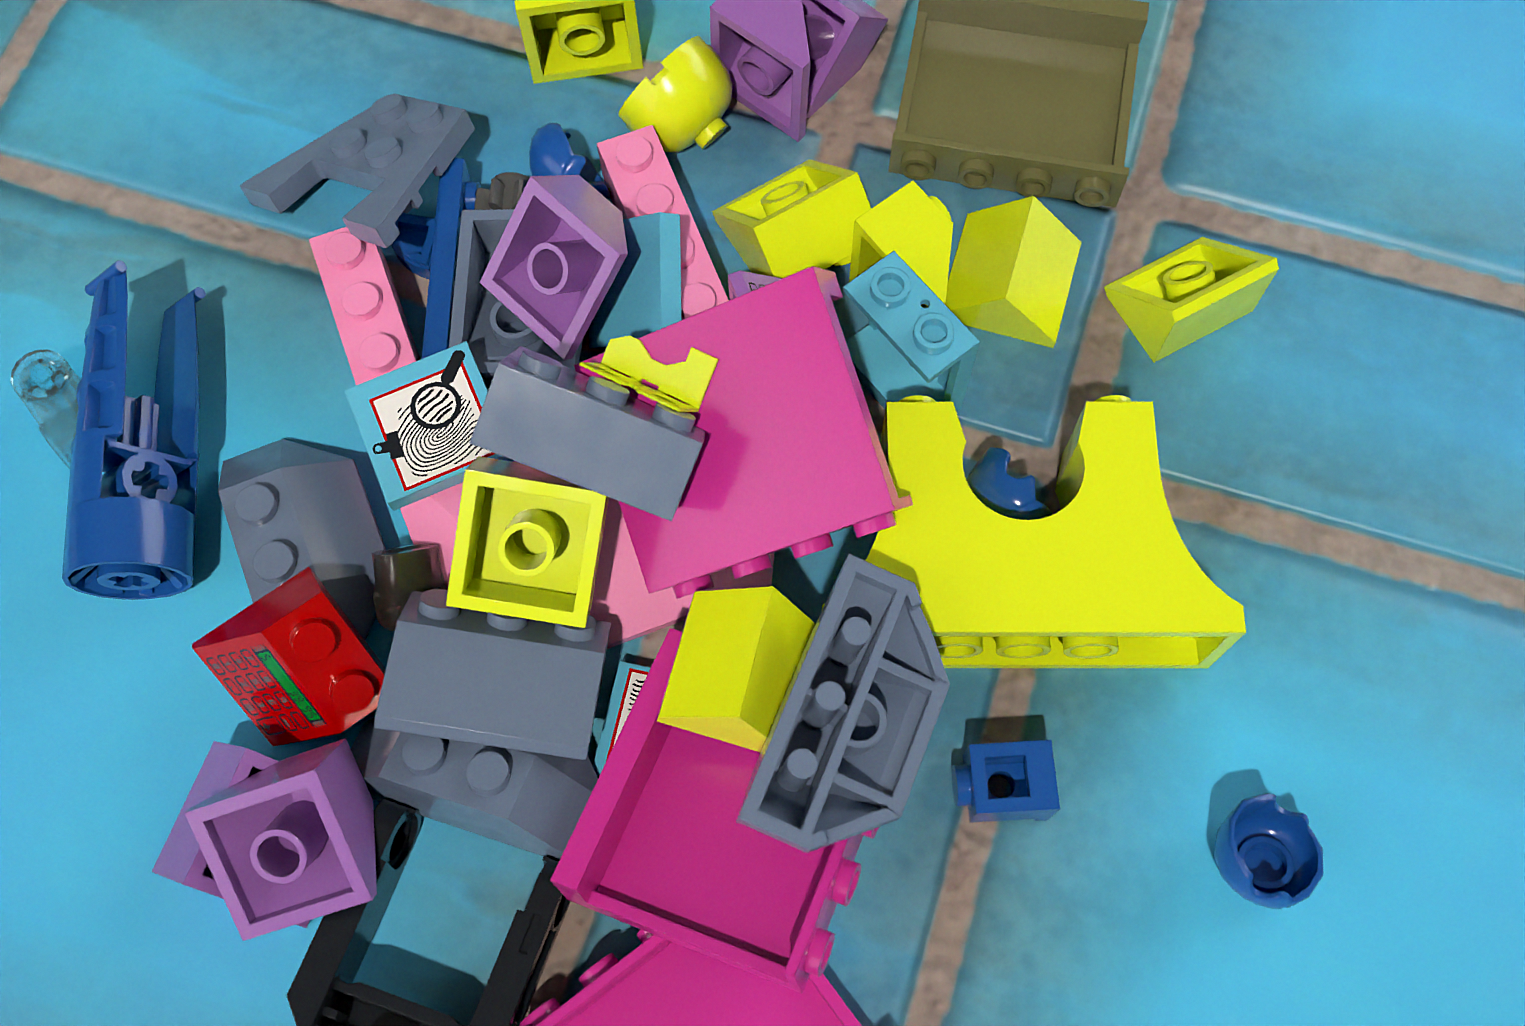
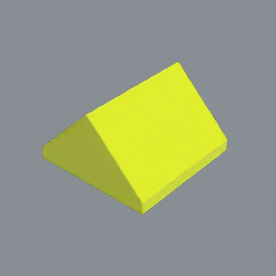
(1013, 271)
(1190, 293)
(735, 664)

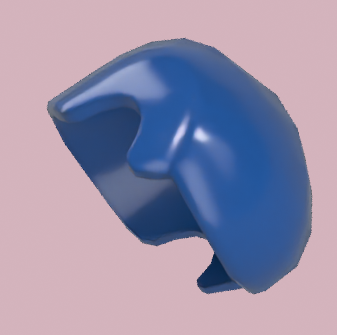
(553, 156)
(1002, 492)
(1268, 853)

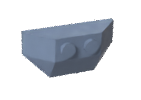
(302, 510)
(851, 716)
(477, 787)

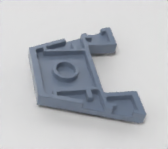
(379, 150)

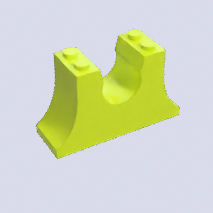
(1061, 591)

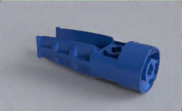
(137, 521)

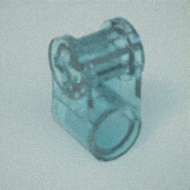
(49, 392)

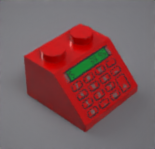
(295, 663)

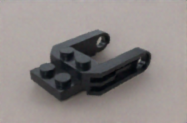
(324, 982)

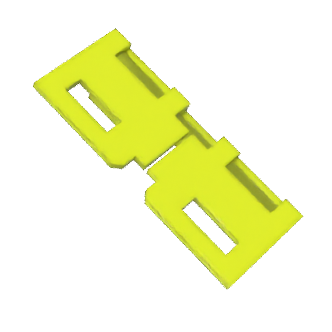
(681, 380)

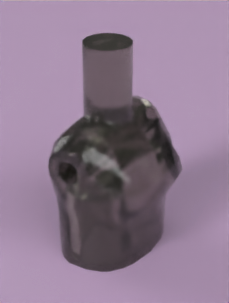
(399, 573)

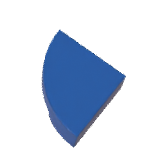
(415, 243)

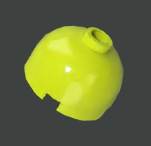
(683, 98)

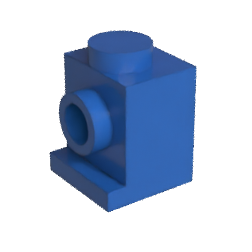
(1026, 767)

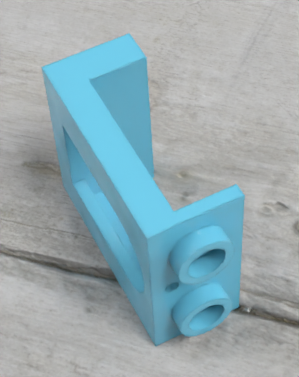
(905, 345)

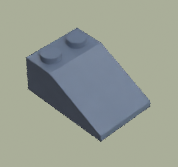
(476, 313)

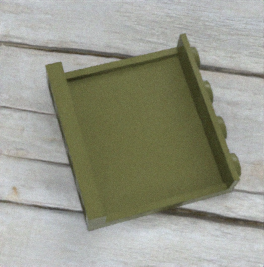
(1021, 96)

